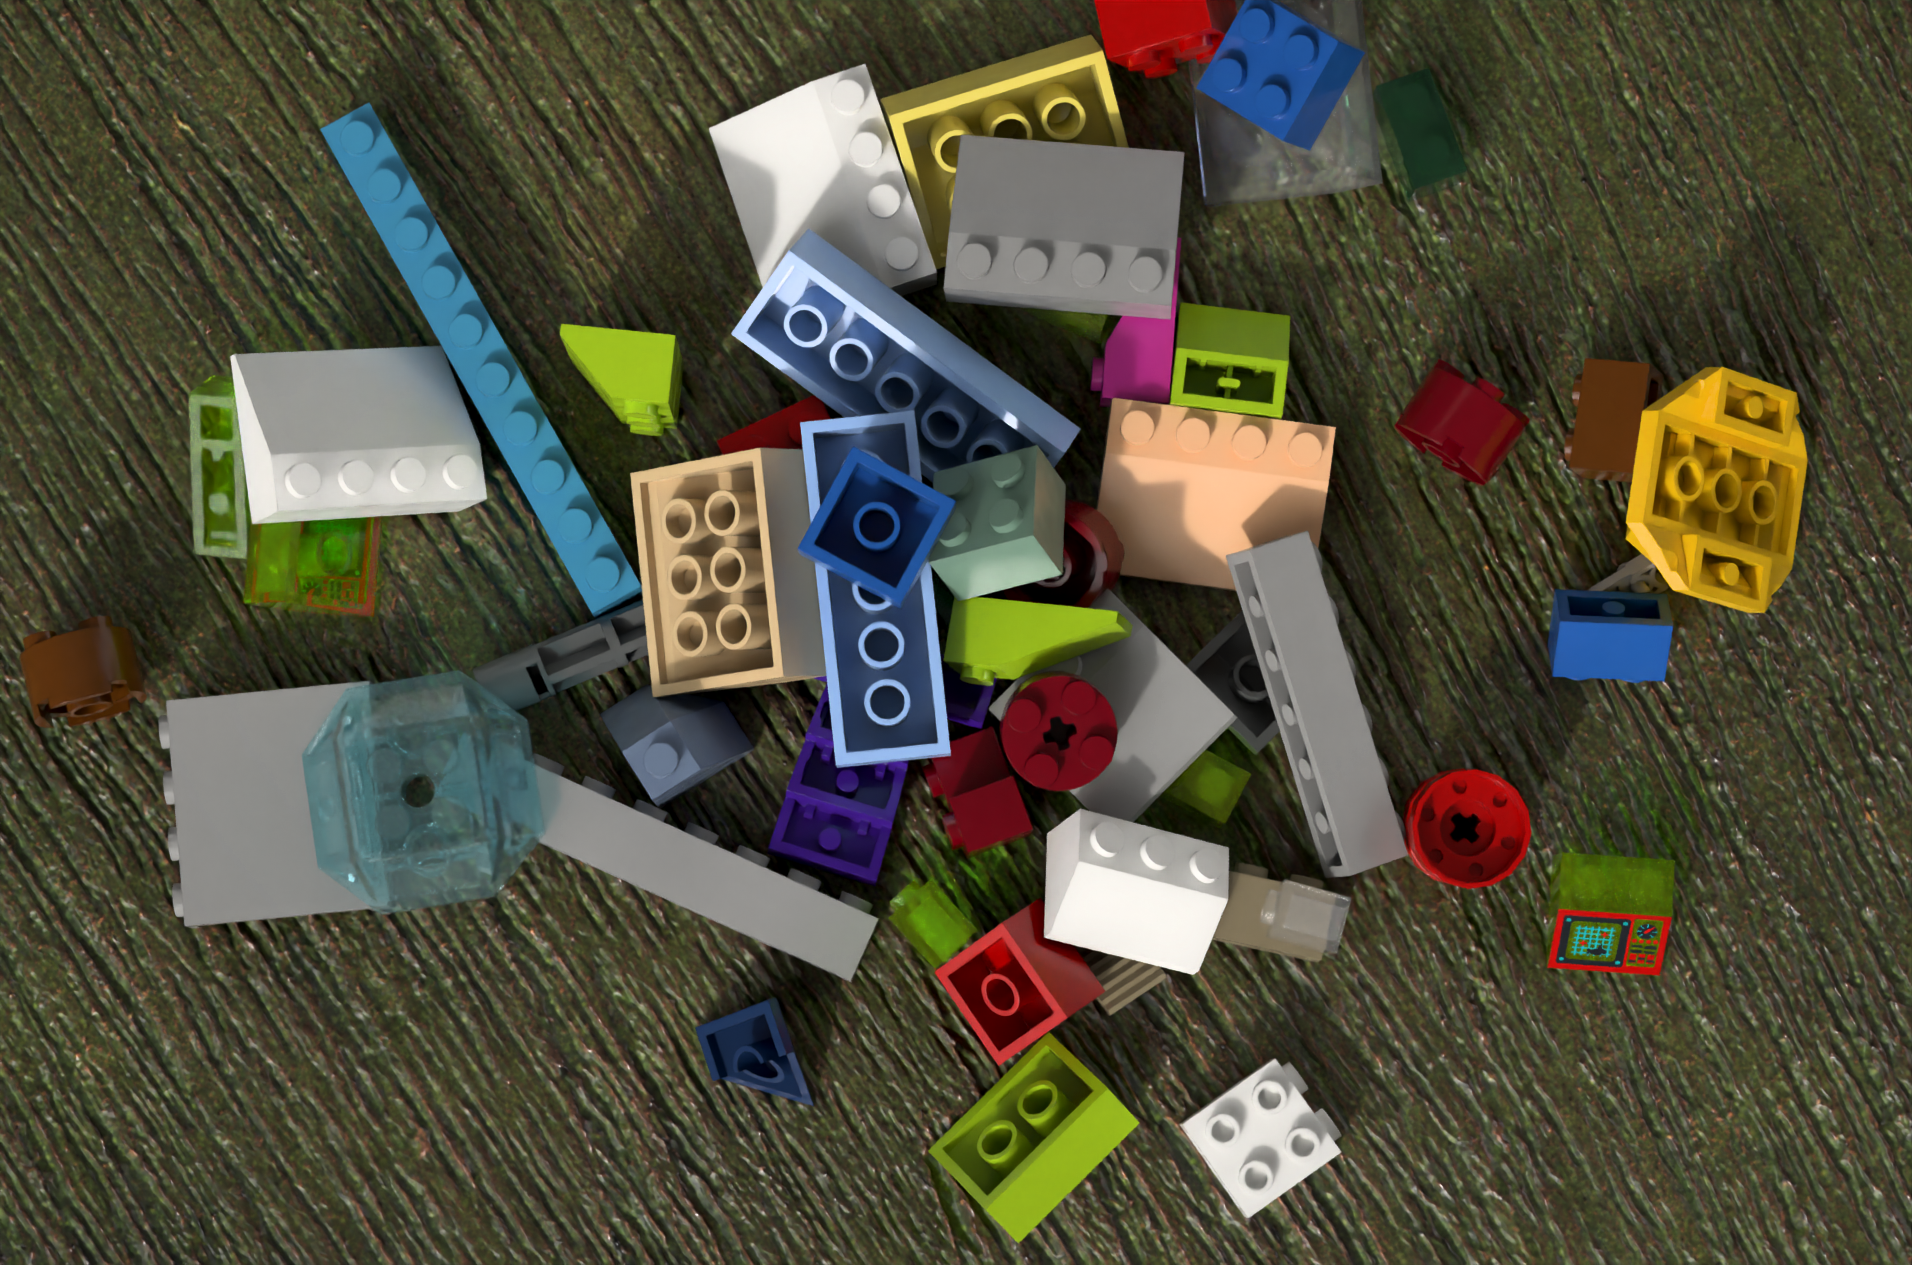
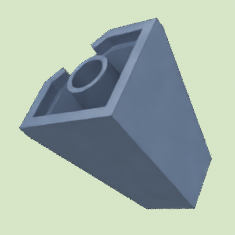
(675, 740)

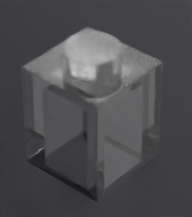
(1305, 916)

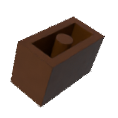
(1609, 417)

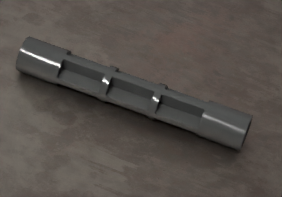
(566, 658)

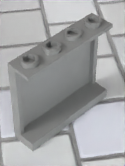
(245, 806)

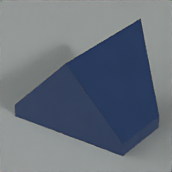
(755, 1051)

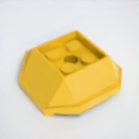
(1720, 487)

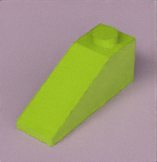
(1018, 637)

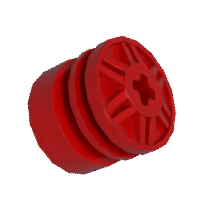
(1498, 828)

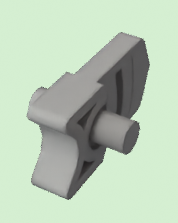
(1634, 577)

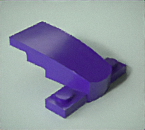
(846, 814)

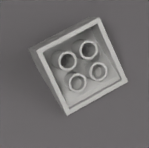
(1159, 710)

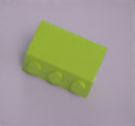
(631, 373)
(1034, 1137)

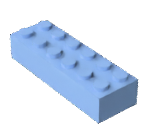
(879, 355)
(877, 656)

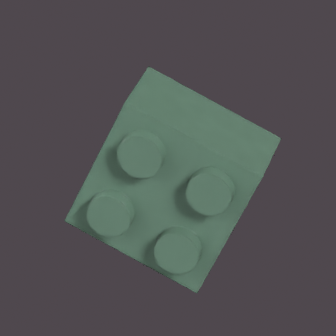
(1003, 523)

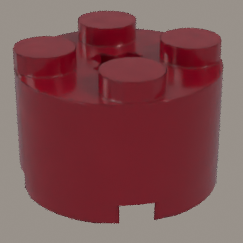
(1461, 423)
(1090, 561)
(1087, 746)

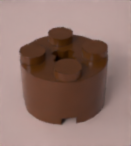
(81, 673)

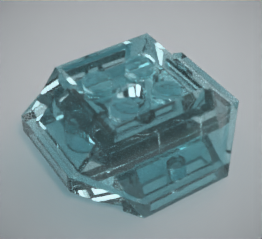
(483, 802)

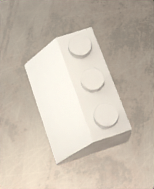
(1134, 890)

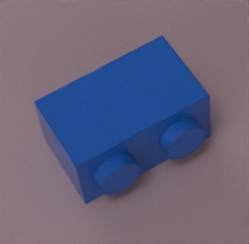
(1610, 635)

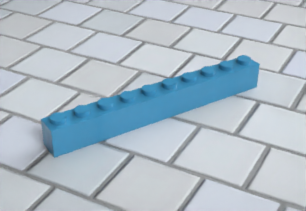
(482, 361)

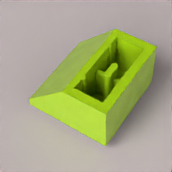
(1230, 360)

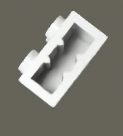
(1262, 1136)

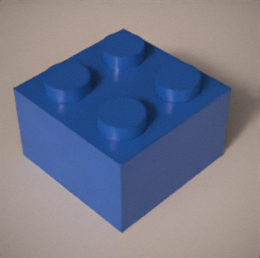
(1280, 71)
(877, 527)

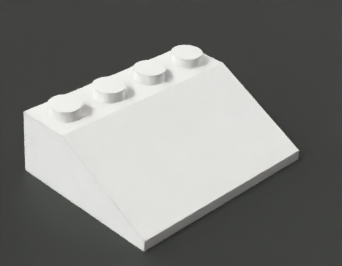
(829, 167)
(354, 434)

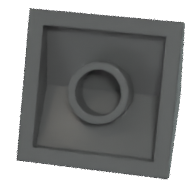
(1234, 675)

